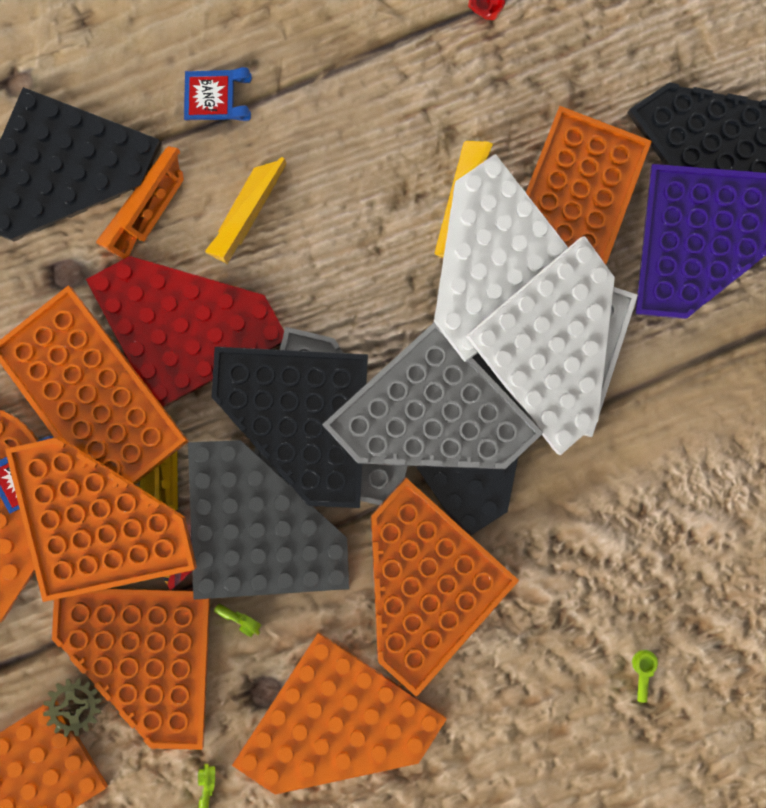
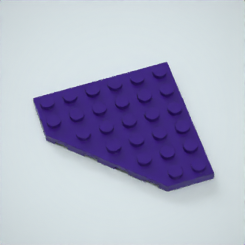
(698, 236)

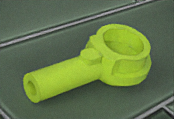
(248, 625)
(645, 664)
(206, 779)

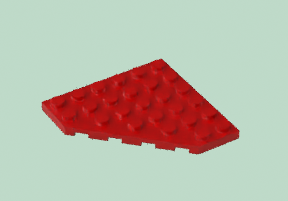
(176, 320)

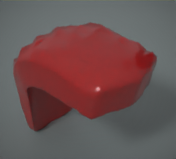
(487, 8)

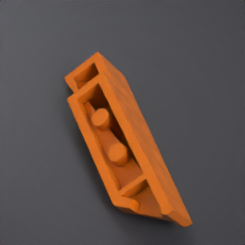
(143, 206)

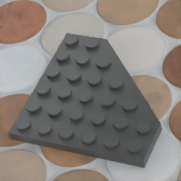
(255, 529)

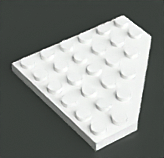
(490, 251)
(553, 343)

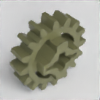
(74, 719)

